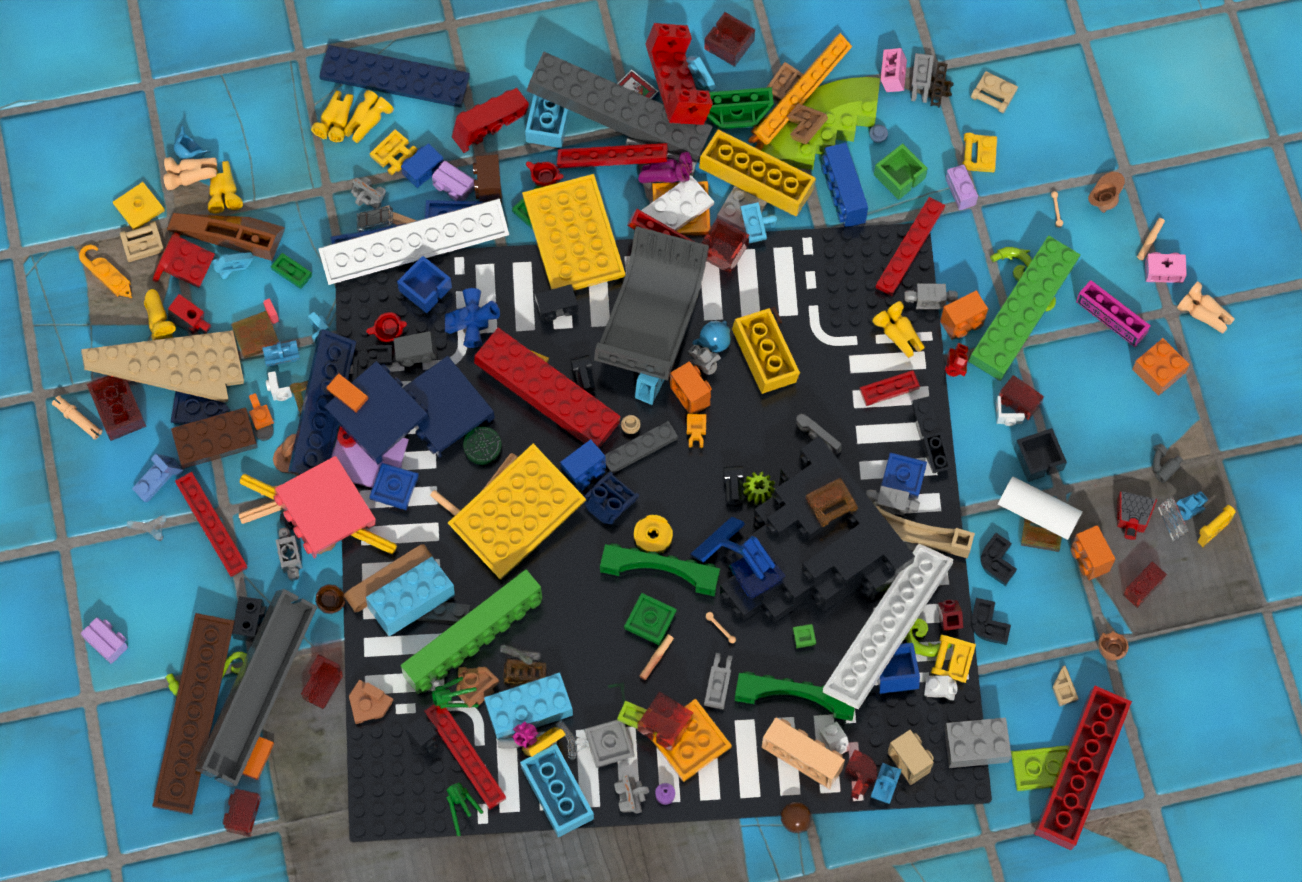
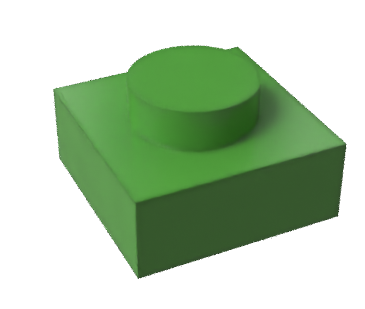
(804, 636)

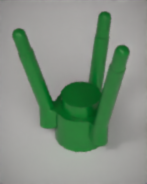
(442, 697)
(457, 794)

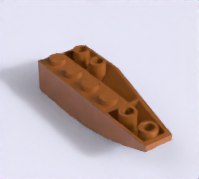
(232, 232)

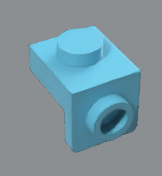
(318, 323)

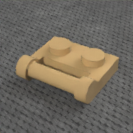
(997, 88)
(143, 246)

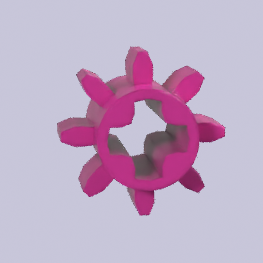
(525, 734)

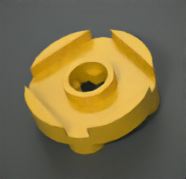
(647, 525)

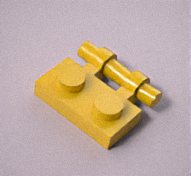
(389, 148)

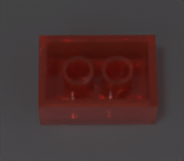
(116, 406)

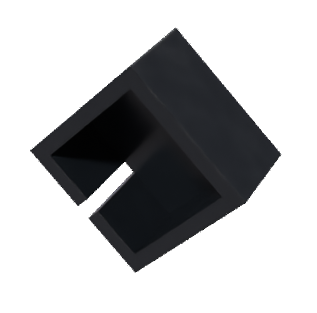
(1040, 455)

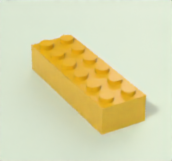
(757, 172)

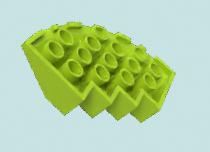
(846, 104)

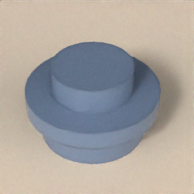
(878, 133)

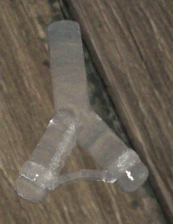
(149, 527)
(525, 656)
(572, 740)

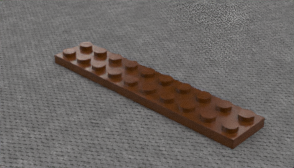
(193, 713)

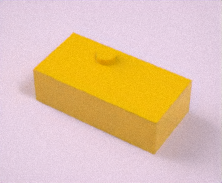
(765, 350)

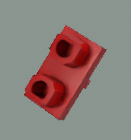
(957, 361)

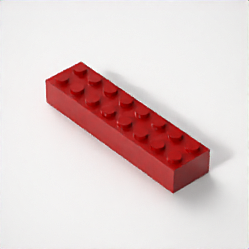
(546, 389)
(1082, 768)

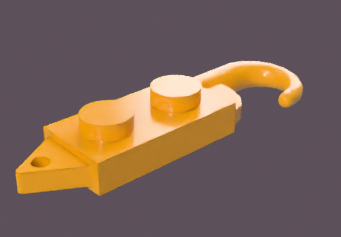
(106, 273)

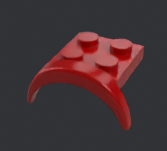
(184, 261)

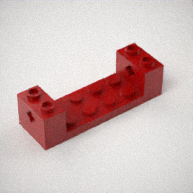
(676, 85)

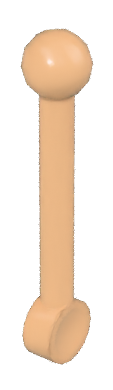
(1059, 222)
(709, 616)

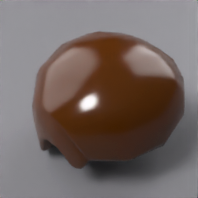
(330, 599)
(796, 817)

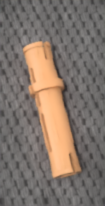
(71, 412)

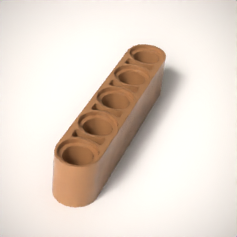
(357, 595)

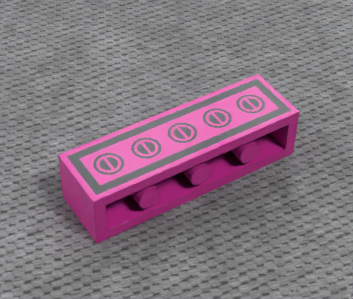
(1113, 313)

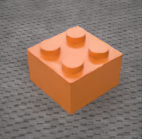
(964, 315)
(1160, 366)
(690, 388)
(1092, 553)

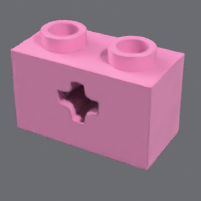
(893, 70)
(1173, 272)

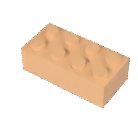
(803, 753)

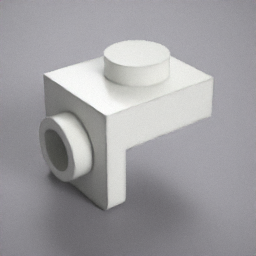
(279, 394)
(940, 687)
(835, 738)

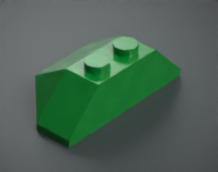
(740, 107)

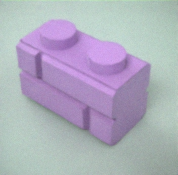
(453, 181)
(961, 187)
(104, 640)

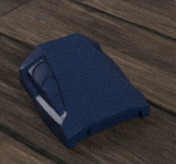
(609, 499)

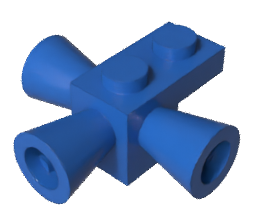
(471, 317)

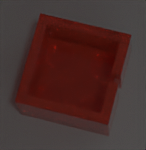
(729, 39)
(725, 245)
(666, 719)

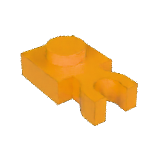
(696, 427)

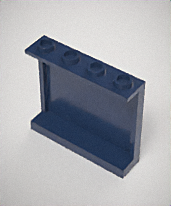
(452, 405)
(384, 417)

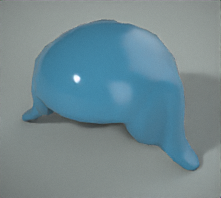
(187, 148)
(714, 336)

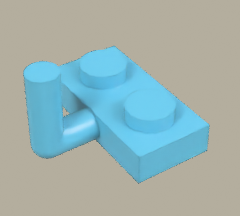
(699, 70)
(755, 222)
(230, 263)

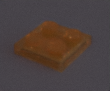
(254, 334)

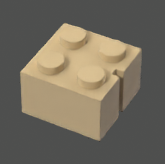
(910, 756)

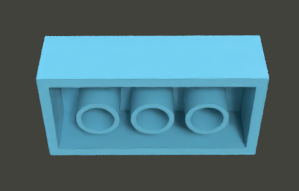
(546, 123)
(410, 596)
(533, 702)
(557, 790)

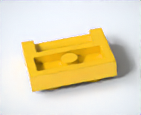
(985, 152)
(1217, 525)
(959, 661)

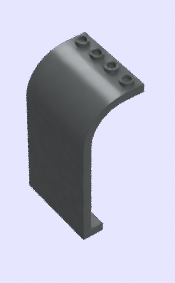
(653, 304)

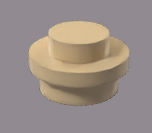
(630, 424)

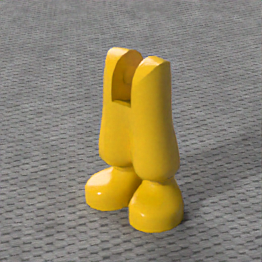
(334, 114)
(365, 118)
(220, 185)
(157, 317)
(901, 331)

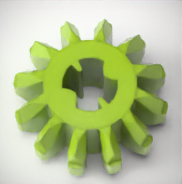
(758, 481)

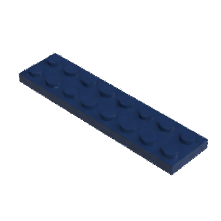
(394, 76)
(316, 427)

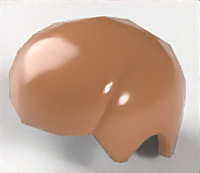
(1113, 646)

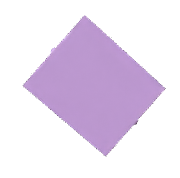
(361, 467)

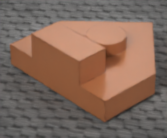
(480, 678)
(368, 702)

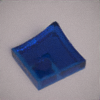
(750, 582)

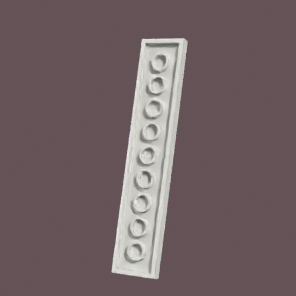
(413, 240)
(887, 627)

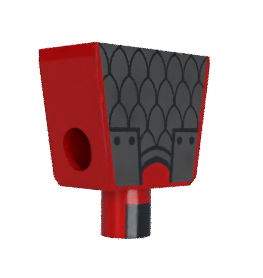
(187, 316)
(1134, 513)

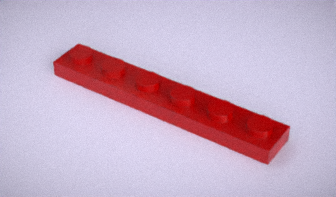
(612, 155)
(910, 246)
(211, 524)
(466, 756)

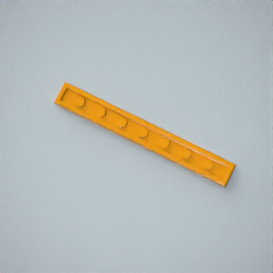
(803, 88)

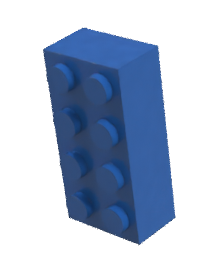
(844, 185)

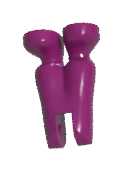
(668, 171)

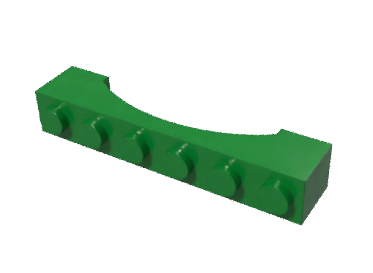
(620, 559)
(755, 687)

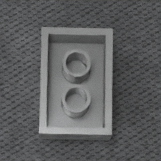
(977, 742)

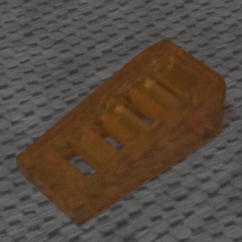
(516, 678)

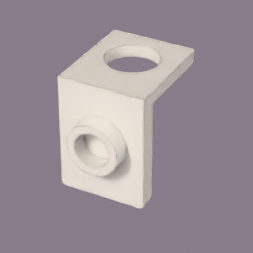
(1008, 419)

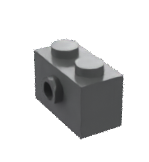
(415, 349)

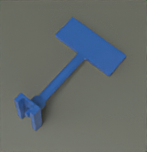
(751, 549)

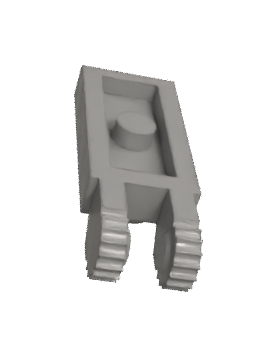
(922, 75)
(815, 430)
(718, 683)

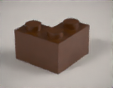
(488, 175)

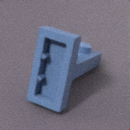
(157, 476)

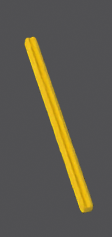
(362, 534)

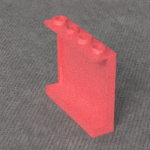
(323, 506)

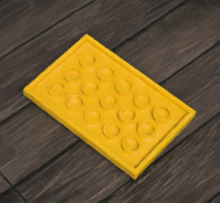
(573, 233)
(517, 511)

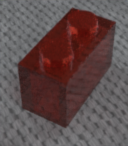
(1020, 397)
(1144, 584)
(242, 812)

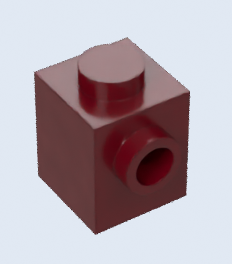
(950, 615)

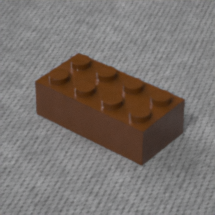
(214, 438)

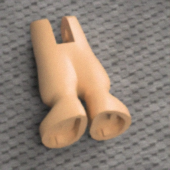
(188, 171)
(1206, 310)

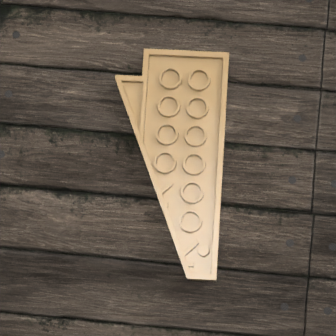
(186, 364)

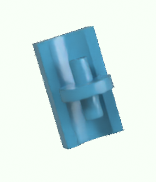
(281, 353)
(1192, 505)
(886, 783)

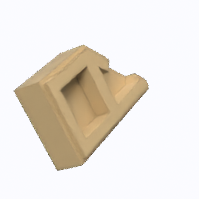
(1064, 689)

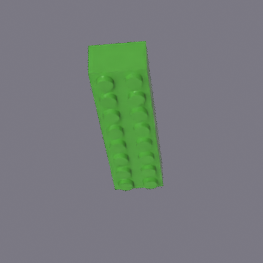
(1024, 308)
(472, 632)

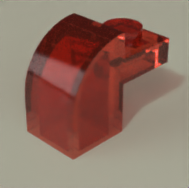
(864, 769)

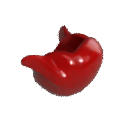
(544, 173)
(387, 327)

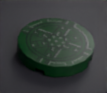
(482, 445)

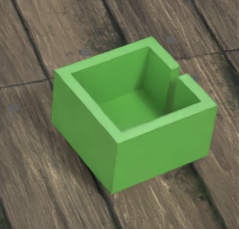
(900, 171)

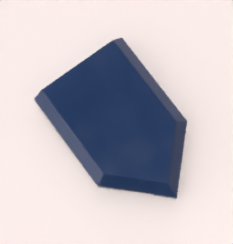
(193, 408)

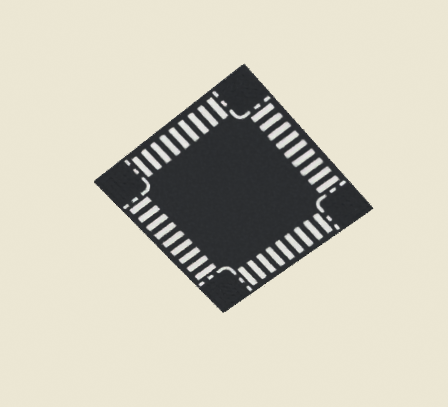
(826, 302)

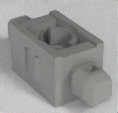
(930, 296)
(893, 500)
(290, 566)

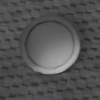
(264, 433)

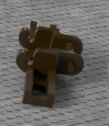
(938, 94)

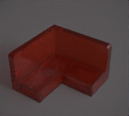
(323, 681)

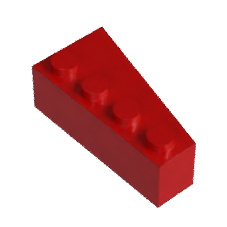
(488, 118)

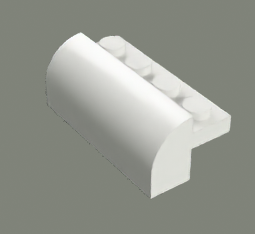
(1040, 508)

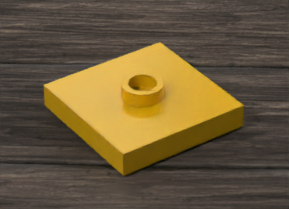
(138, 206)
(544, 741)

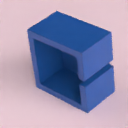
(424, 284)
(584, 465)
(901, 671)

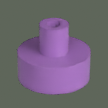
(665, 798)

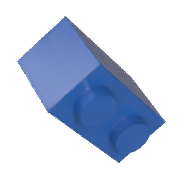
(421, 165)

